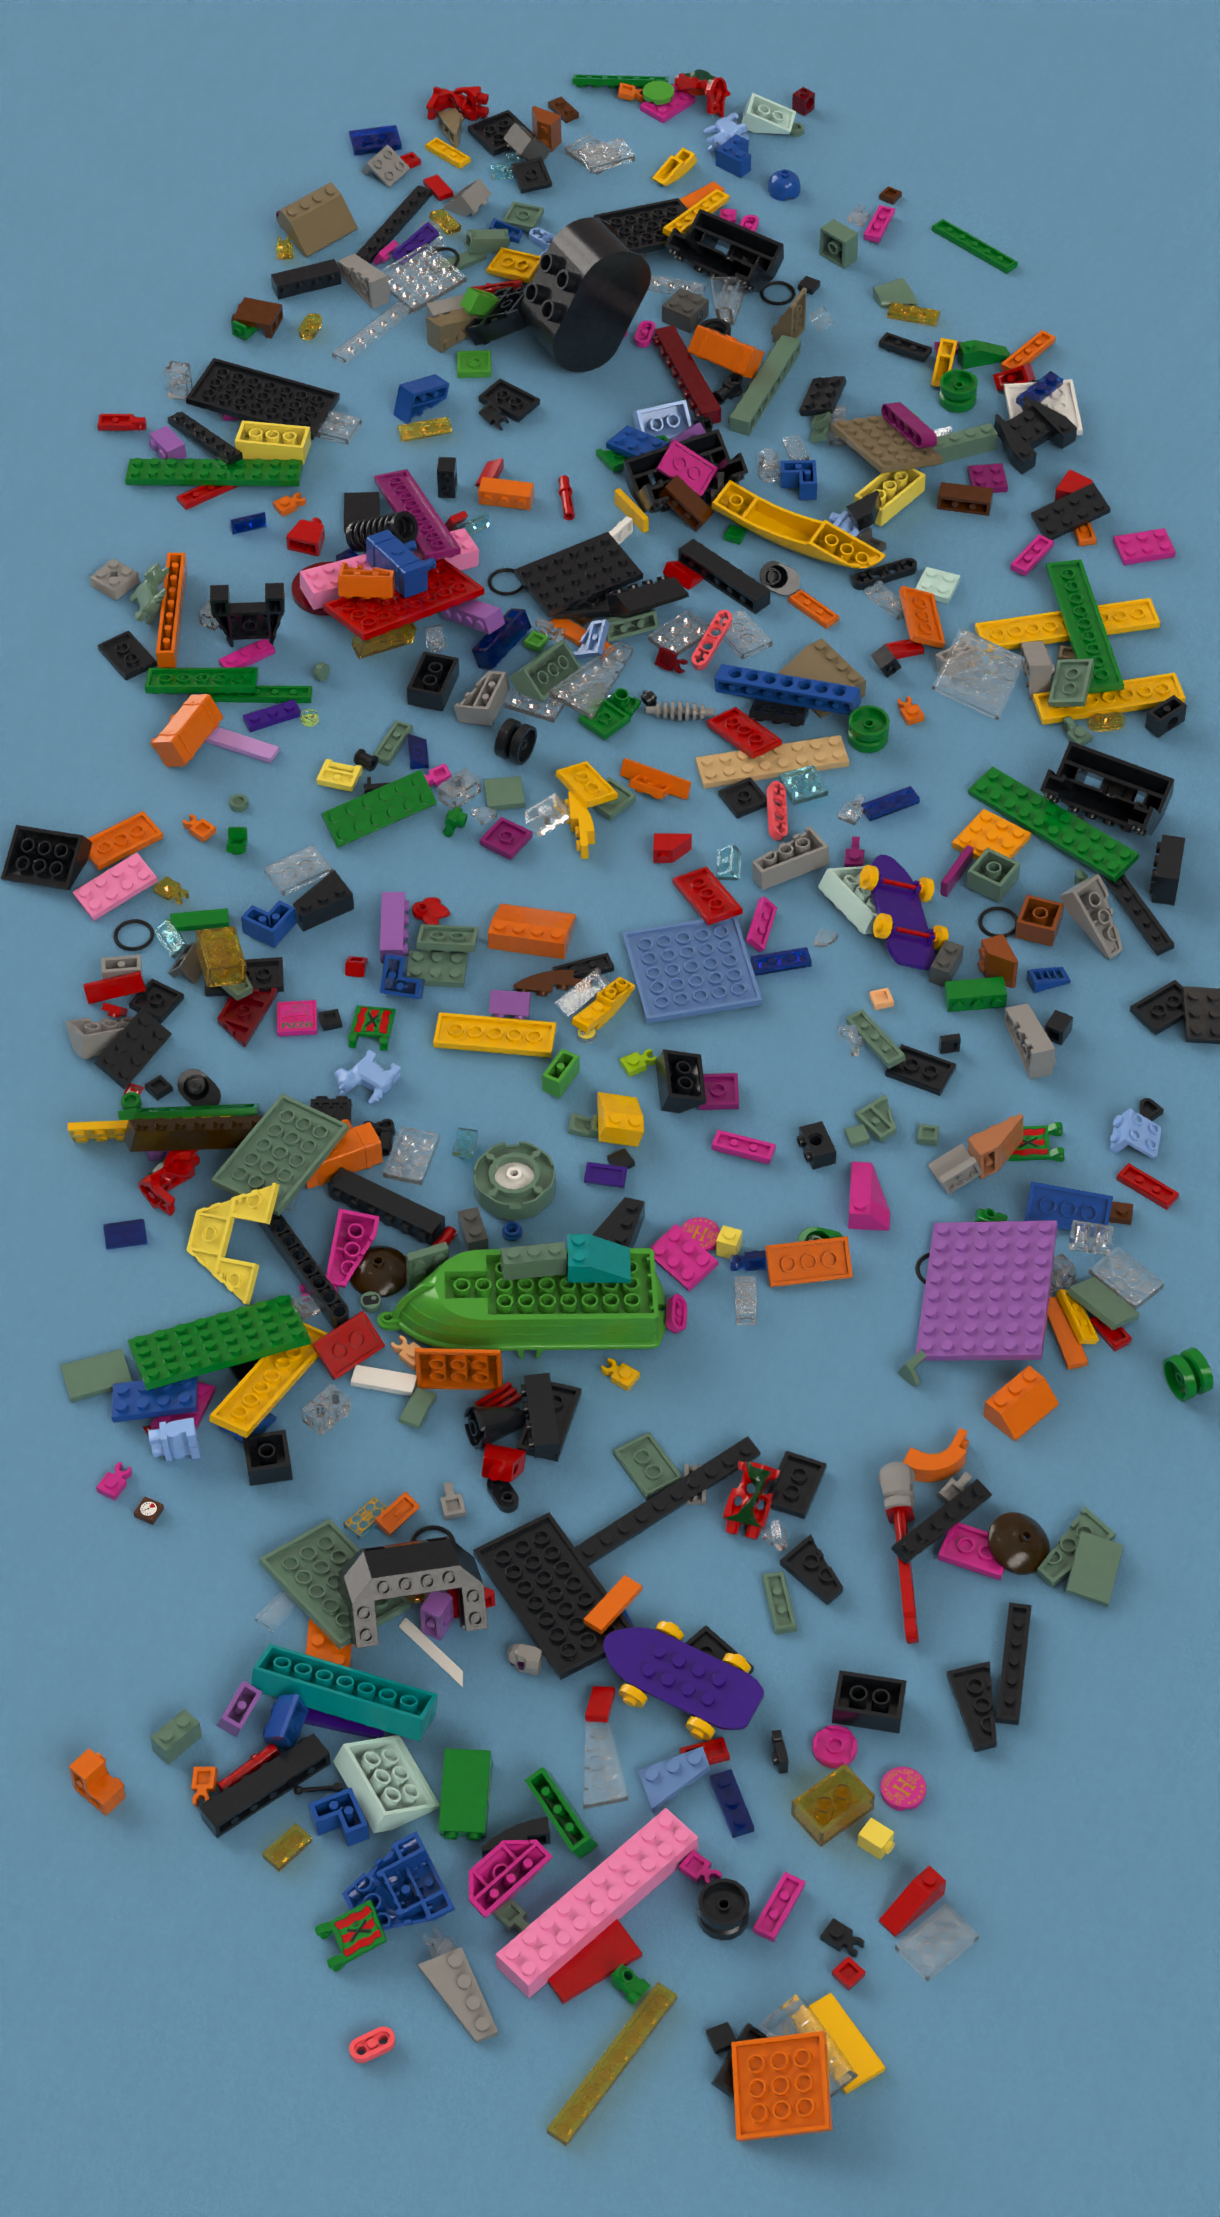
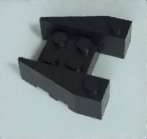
(501, 320)
(1030, 430)
(250, 619)

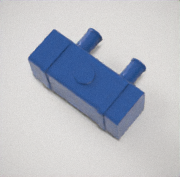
(389, 553)

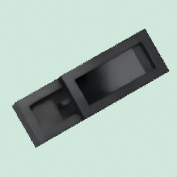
(533, 1829)

